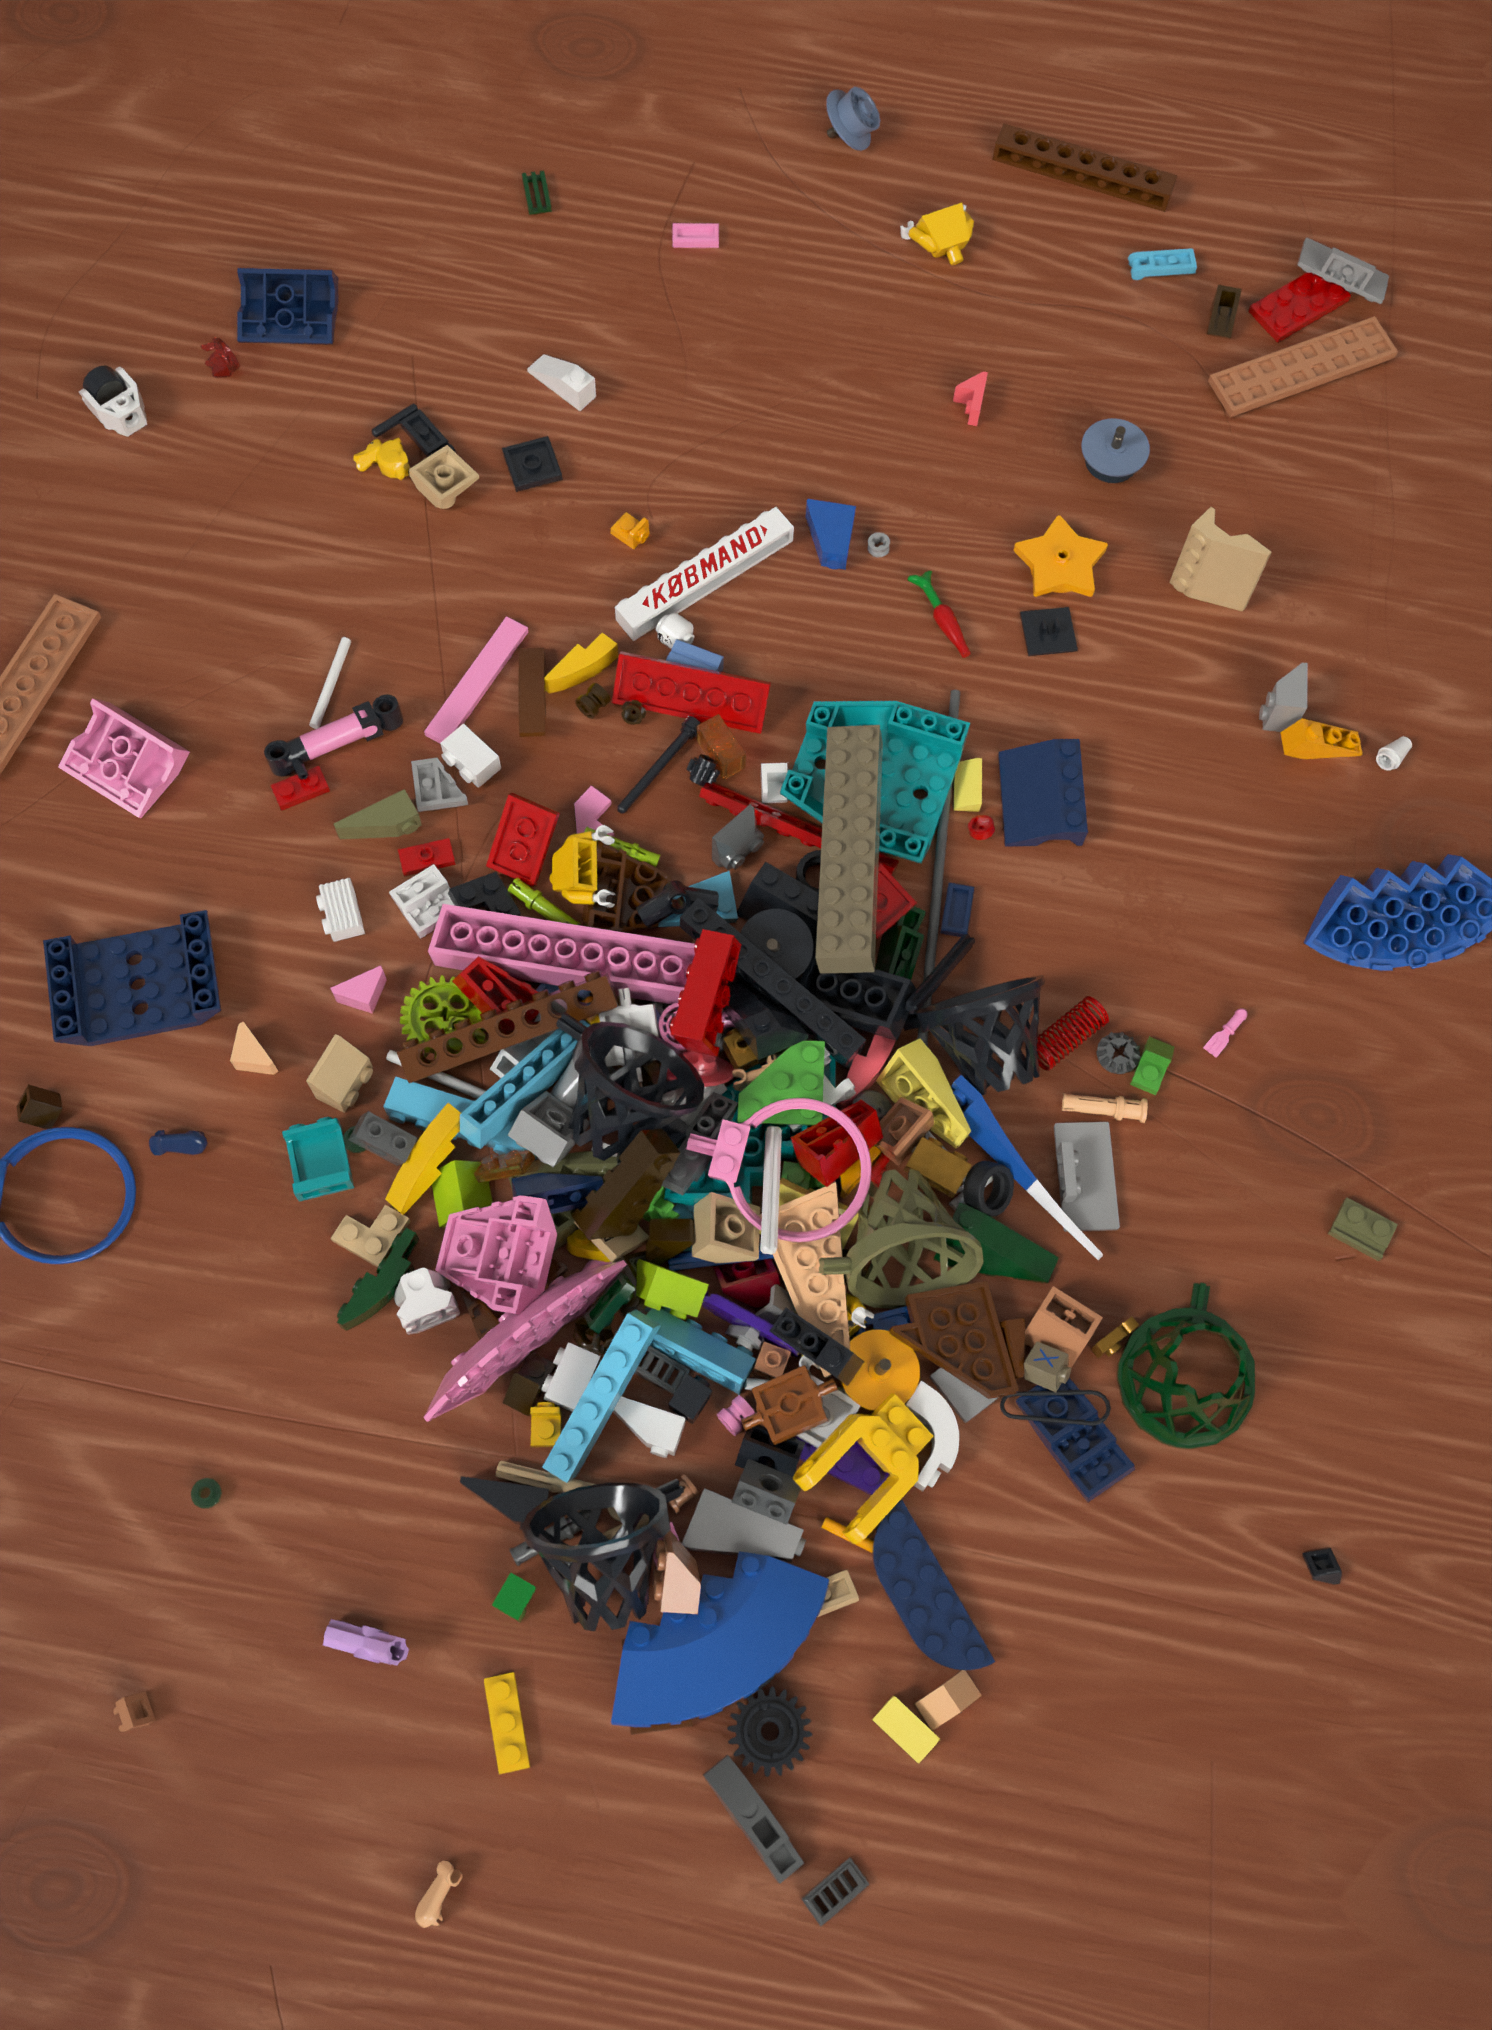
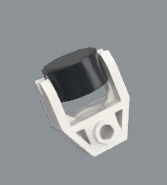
(106, 391)

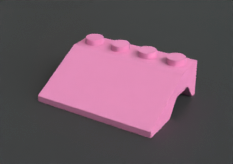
(123, 758)

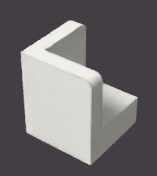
(771, 782)

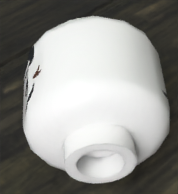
(674, 627)

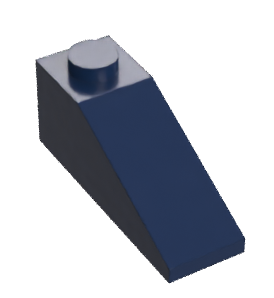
(560, 1190)

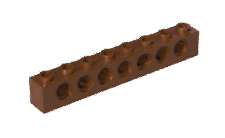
(1084, 167)
(419, 1067)

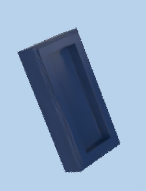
(957, 909)

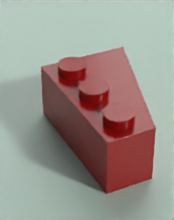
(493, 988)
(828, 1148)

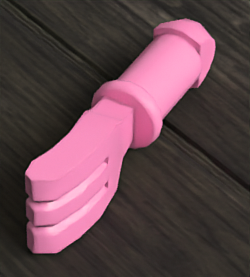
(1220, 1039)

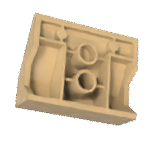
(1218, 565)

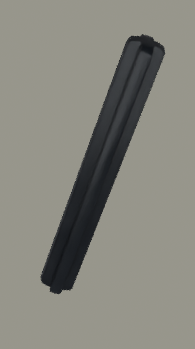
(939, 974)

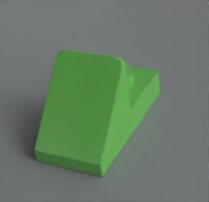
(1152, 1065)

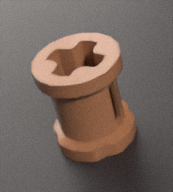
(689, 1492)

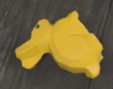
(388, 456)

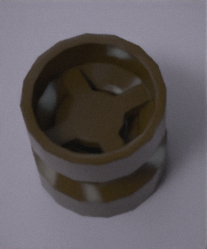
(593, 700)

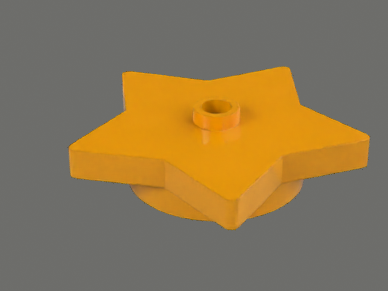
(1061, 560)

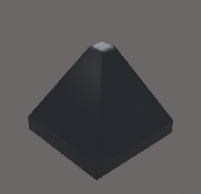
(1323, 1566)

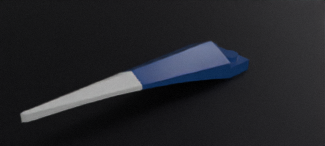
(993, 1140)

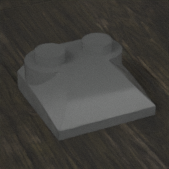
(737, 840)

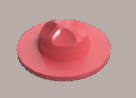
(711, 1069)

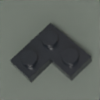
(484, 892)

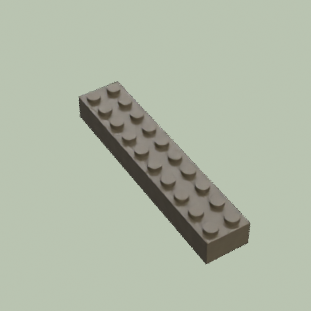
(850, 850)

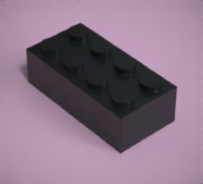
(863, 999)

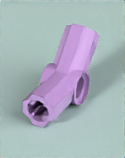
(365, 1642)

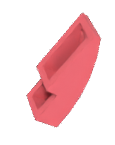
(867, 1069)

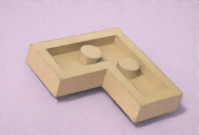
(373, 1242)

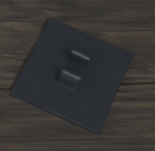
(1048, 631)

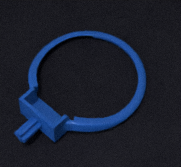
(23, 1147)

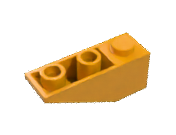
(1318, 740)

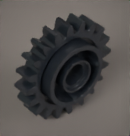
(790, 1728)

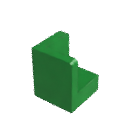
(514, 1597)

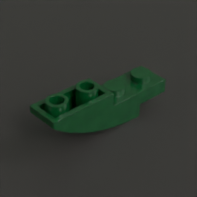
(375, 1292)

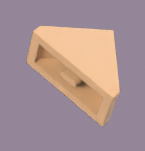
(249, 1054)
(948, 1700)

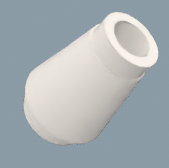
(1393, 753)

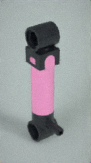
(364, 722)

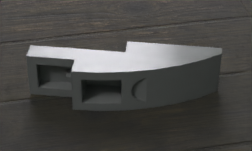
(707, 1123)
(753, 1818)

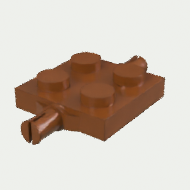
(789, 1405)

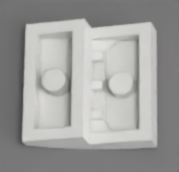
(422, 899)

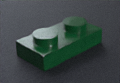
(611, 1300)

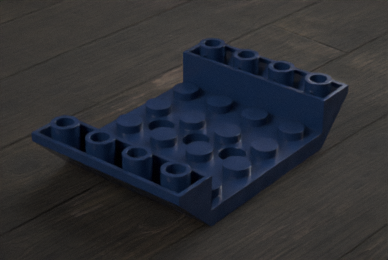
(94, 981)

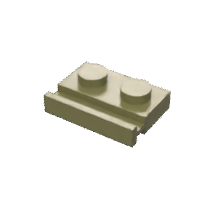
(1362, 1229)

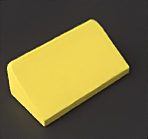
(968, 786)
(906, 1729)

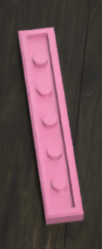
(477, 680)

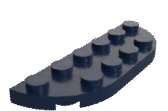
(924, 1595)

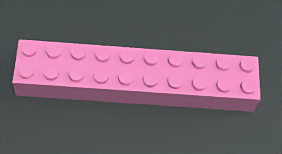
(561, 952)

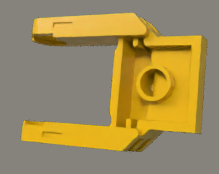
(892, 1439)

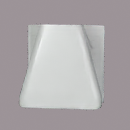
(424, 1300)

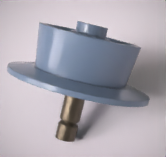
(852, 117)

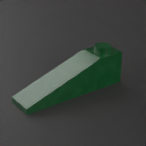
(1003, 1249)

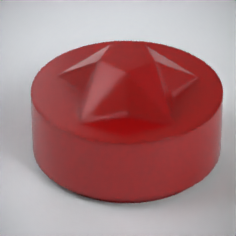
(981, 827)

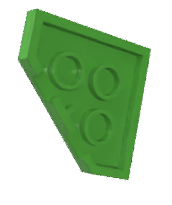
(792, 1075)

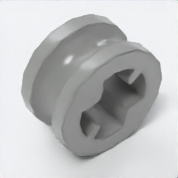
(882, 550)

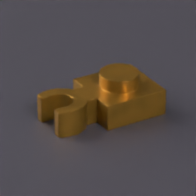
(1110, 1343)

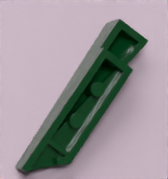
(901, 945)

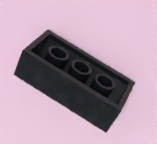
(778, 890)

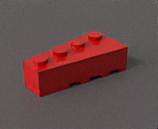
(706, 992)

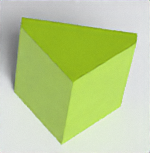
(459, 1190)

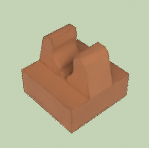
(134, 1711)

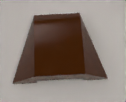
(631, 882)

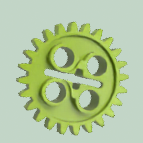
(441, 995)

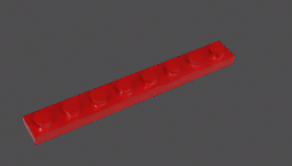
(768, 816)

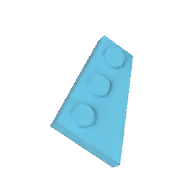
(726, 901)

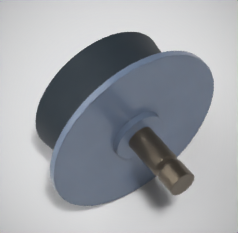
(1114, 450)

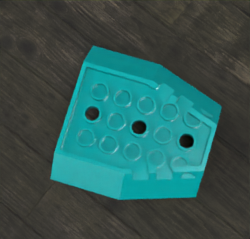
(918, 753)

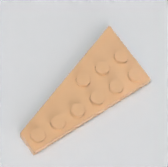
(815, 1296)

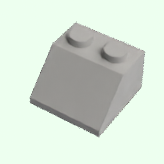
(1286, 701)
(544, 1129)

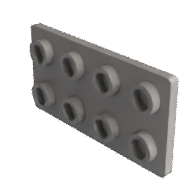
(1343, 270)
(1087, 1175)

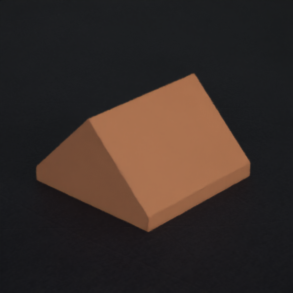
(903, 1129)

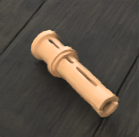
(1117, 1107)

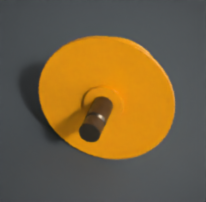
(886, 1369)

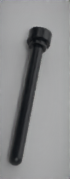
(688, 731)

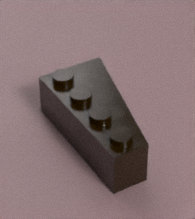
(628, 1187)

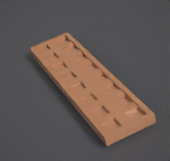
(1302, 366)

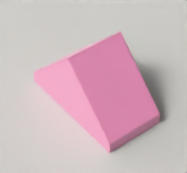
(361, 991)

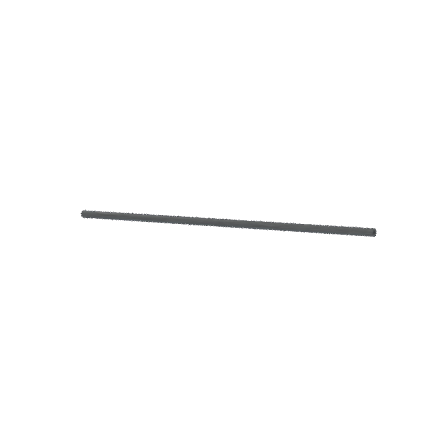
(938, 873)

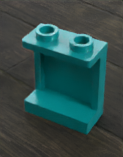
(318, 1158)

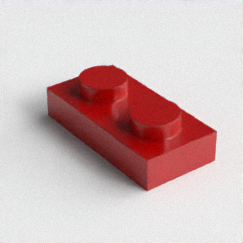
(296, 791)

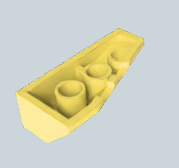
(918, 1077)

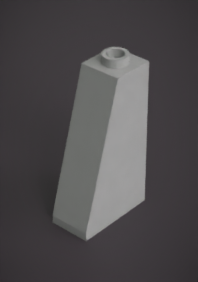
(730, 1528)

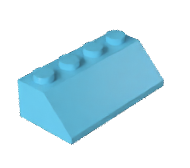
(701, 1351)

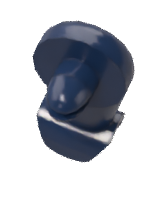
(187, 1143)

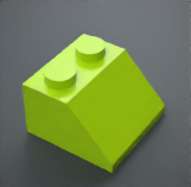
(669, 1289)

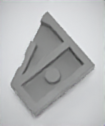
(435, 786)

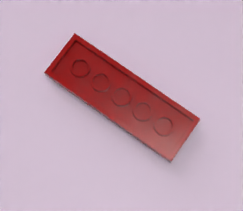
(691, 691)

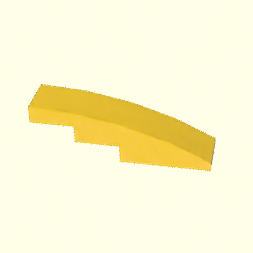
(421, 1165)

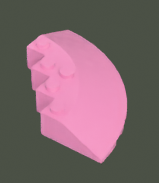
(518, 1335)

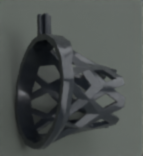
(974, 1053)
(593, 1074)
(570, 1563)

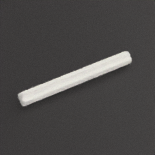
(771, 1189)

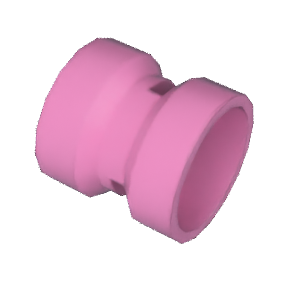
(732, 1416)

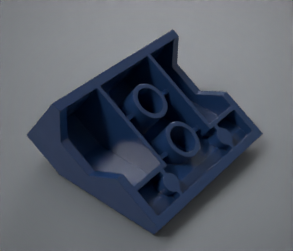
(287, 306)
(1043, 793)

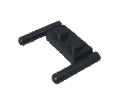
(417, 427)

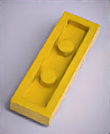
(506, 1723)

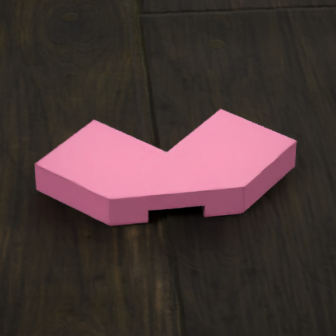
(589, 809)

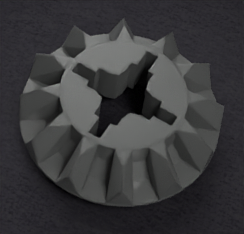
(1119, 1064)

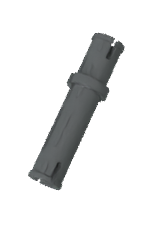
(567, 1530)

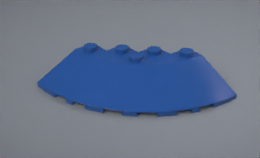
(1404, 918)
(724, 1652)

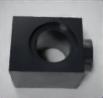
(691, 1398)

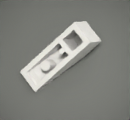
(565, 379)
(653, 1426)

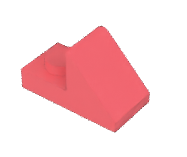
(971, 393)

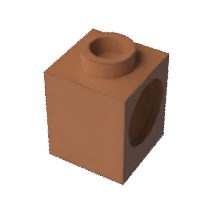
(771, 1362)

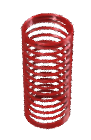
(1090, 1017)

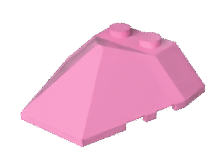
(500, 1252)

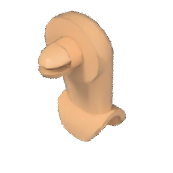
(748, 1077)
(430, 1906)

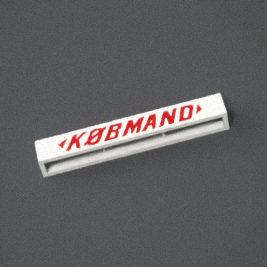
(704, 573)

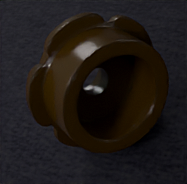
(631, 718)

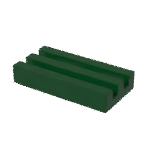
(534, 179)

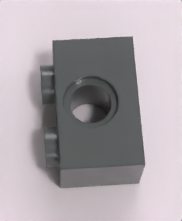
(383, 1138)
(766, 1491)

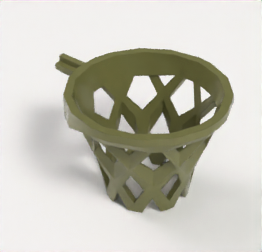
(903, 1225)

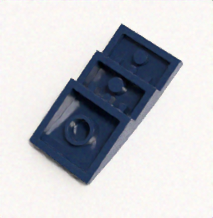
(1082, 1451)

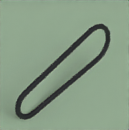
(1057, 1420)

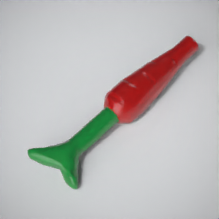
(942, 613)

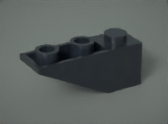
(817, 1346)

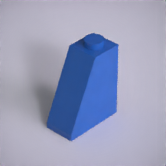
(831, 531)

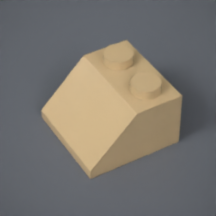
(340, 1074)
(723, 1231)

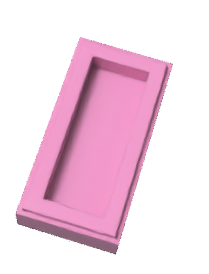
(695, 235)

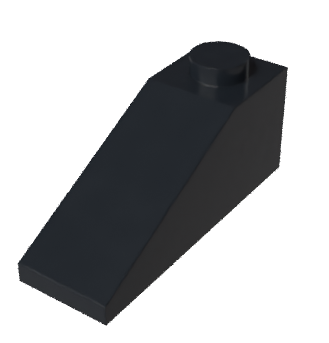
(507, 1498)

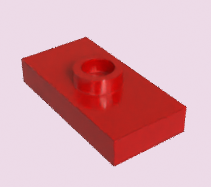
(420, 857)

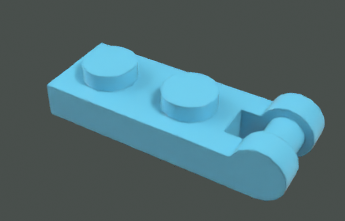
(1162, 263)

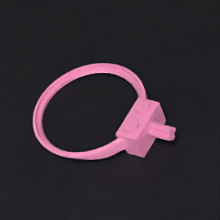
(730, 1148)

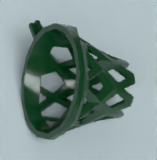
(1193, 1319)

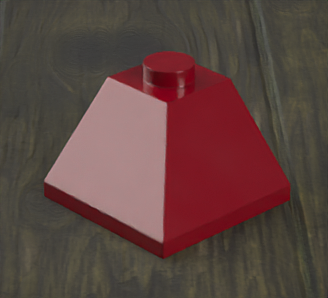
(748, 1281)

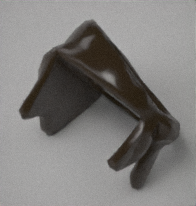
(579, 1335)

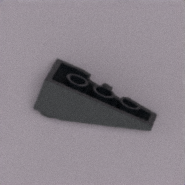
(761, 1021)

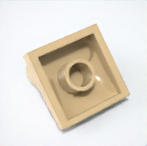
(442, 477)

